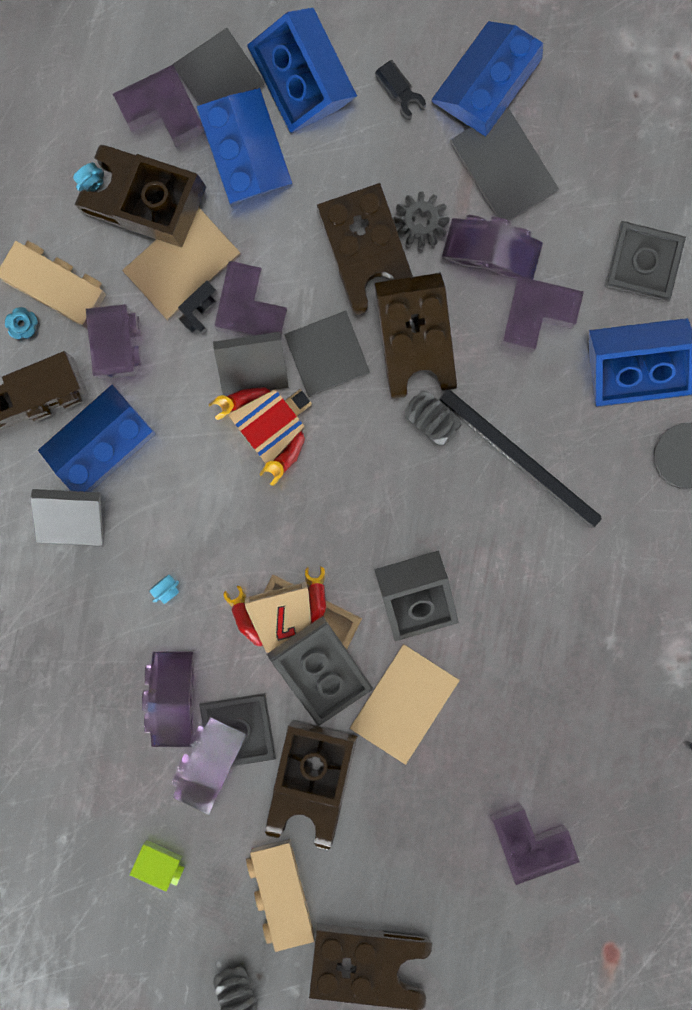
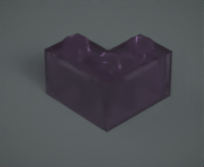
(164, 98)
(492, 246)
(538, 303)
(238, 307)
(113, 341)
(169, 699)
(204, 773)
(531, 854)

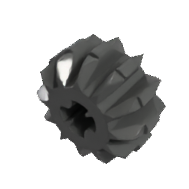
(423, 209)
(432, 417)
(234, 990)

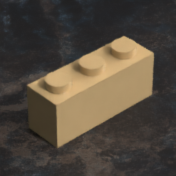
(51, 282)
(280, 895)

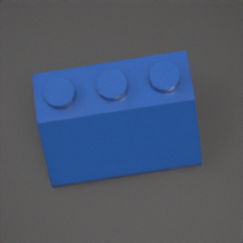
(301, 69)
(489, 75)
(244, 145)
(641, 362)
(96, 441)

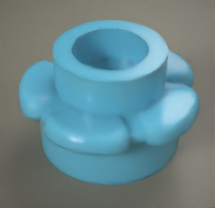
(89, 177)
(29, 327)
(164, 589)

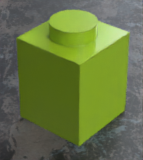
(157, 866)

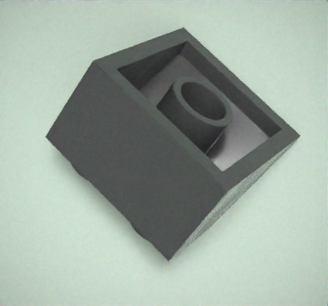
(417, 595)

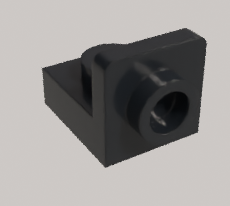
(199, 301)

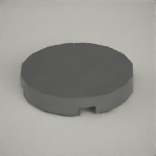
(674, 456)

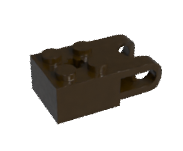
(134, 194)
(366, 255)
(417, 341)
(39, 389)
(310, 791)
(375, 970)

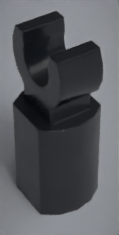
(399, 87)

